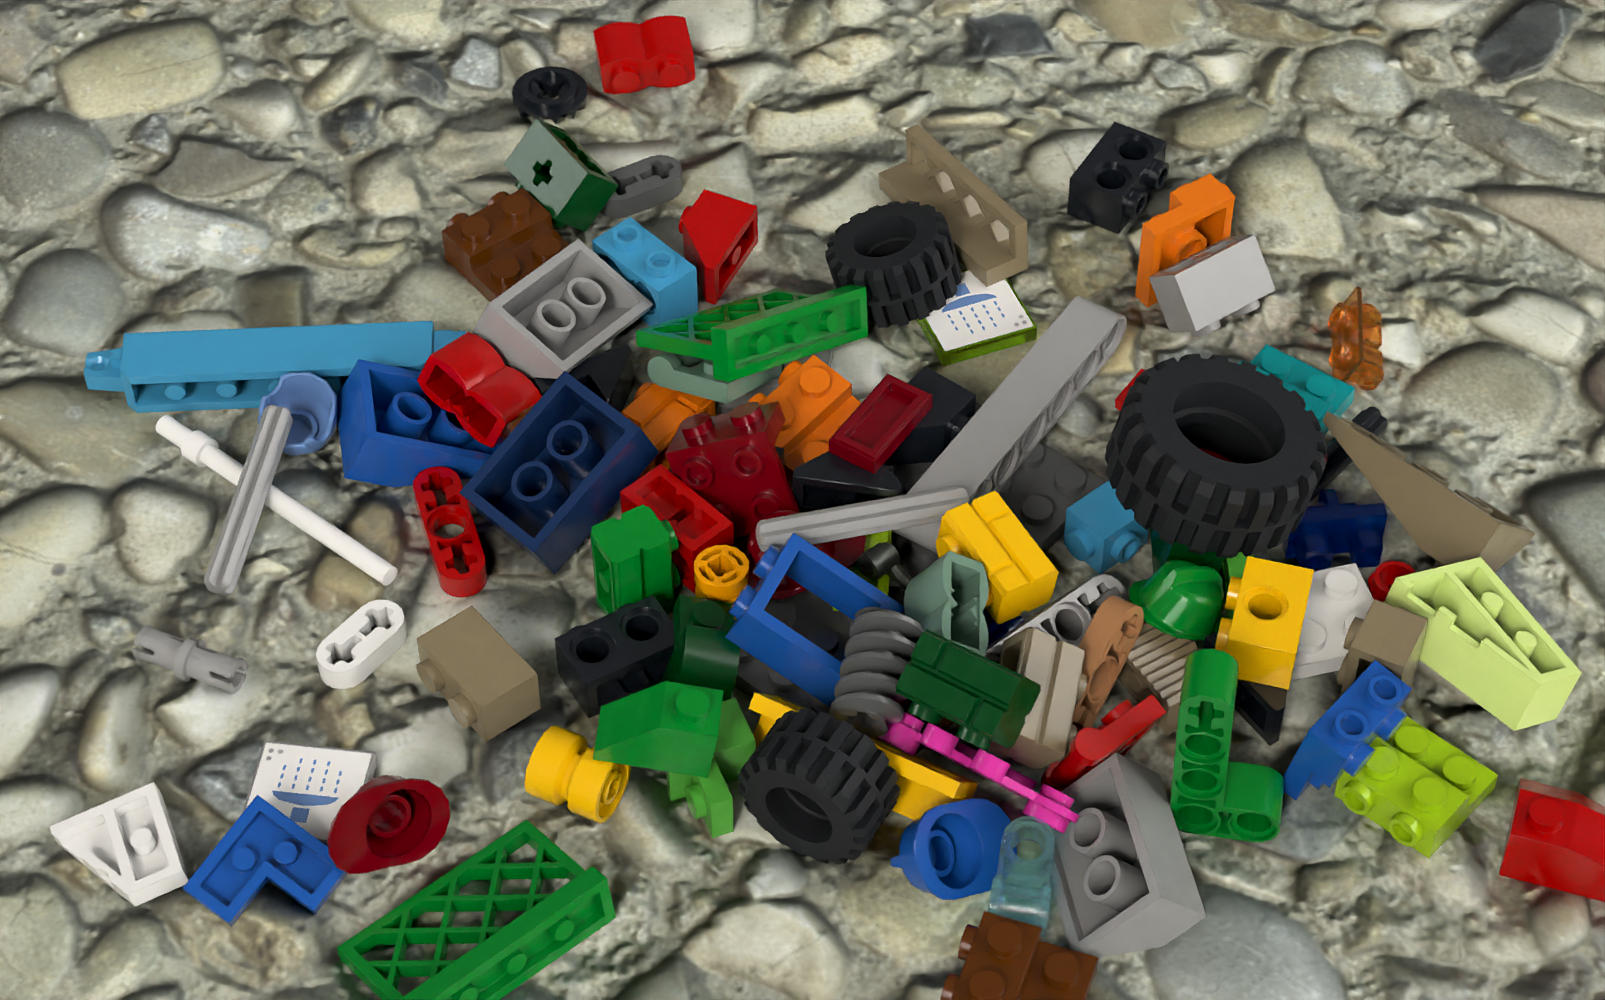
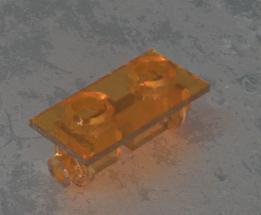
(1356, 342)

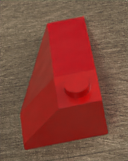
(1556, 840)

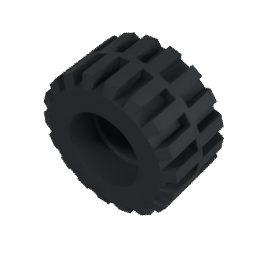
(900, 257)
(819, 786)

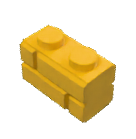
(1014, 563)

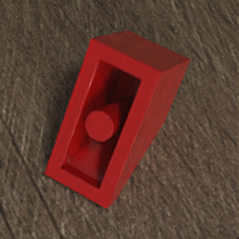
(718, 239)

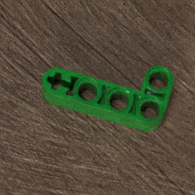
(1207, 789)

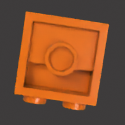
(1196, 219)
(814, 407)

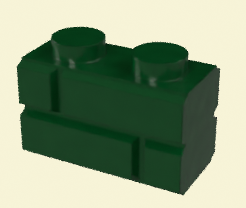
(967, 689)

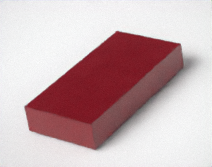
(880, 423)

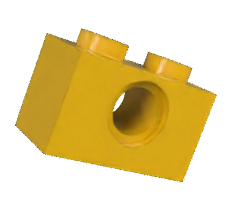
(1266, 620)

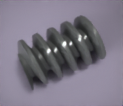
(873, 664)

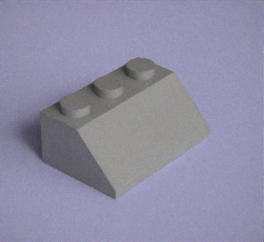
(560, 313)
(1123, 864)

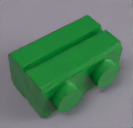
(634, 560)

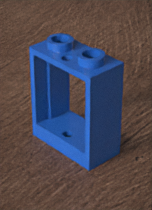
(779, 644)

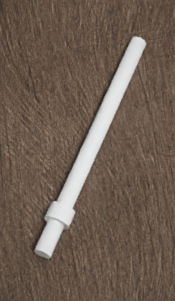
(205, 451)

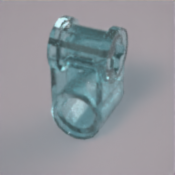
(1022, 886)

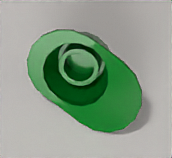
(1181, 599)

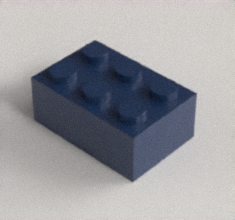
(559, 471)

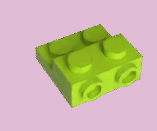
(1417, 787)

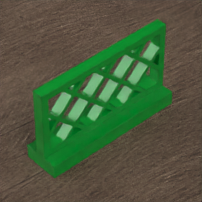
(763, 329)
(504, 954)

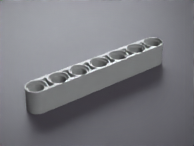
(1023, 407)

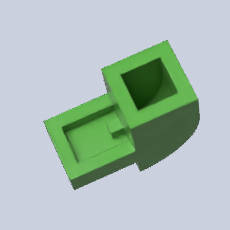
(711, 795)

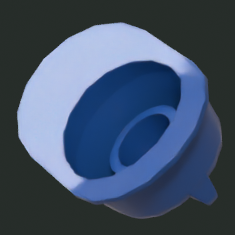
(953, 848)

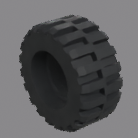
(1208, 500)

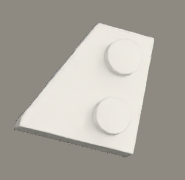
(127, 844)

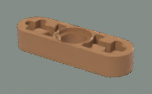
(1106, 651)

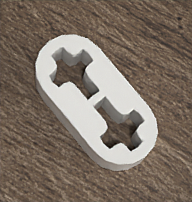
(358, 641)

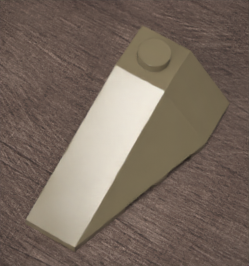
(1440, 521)

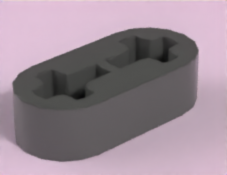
(644, 186)

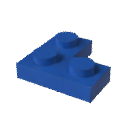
(260, 849)

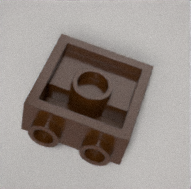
(501, 242)
(1012, 963)

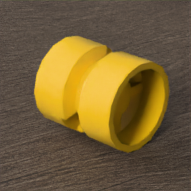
(565, 771)

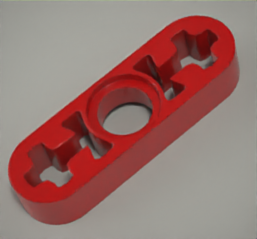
(446, 549)

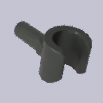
(883, 560)

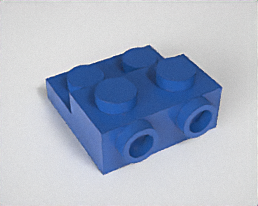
(1347, 729)

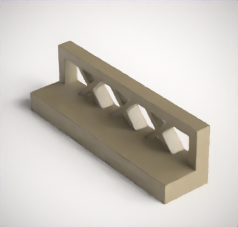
(970, 207)

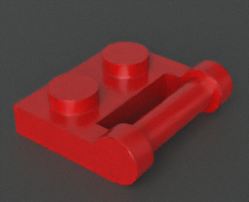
(1119, 733)

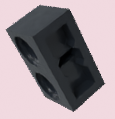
(1117, 178)
(616, 654)

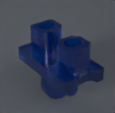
(1337, 530)

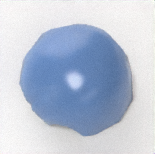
(312, 408)

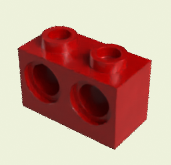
(691, 517)

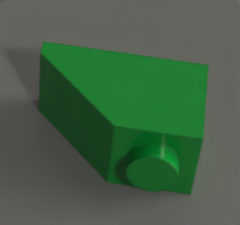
(661, 729)

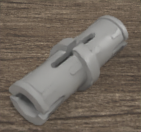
(190, 659)

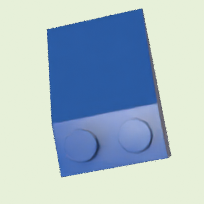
(397, 431)

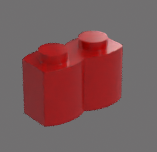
(644, 54)
(477, 388)

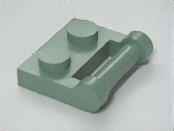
(675, 373)

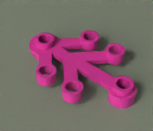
(1047, 805)

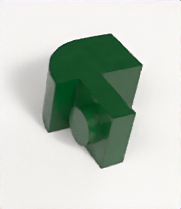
(700, 647)

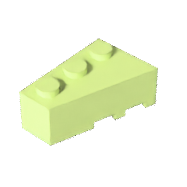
(1487, 642)

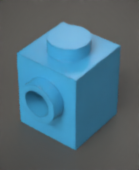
(1102, 530)

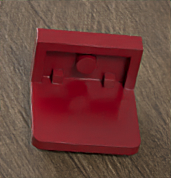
(734, 462)

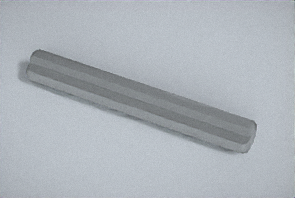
(248, 500)
(861, 517)

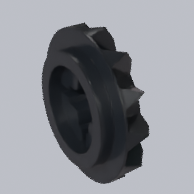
(551, 82)

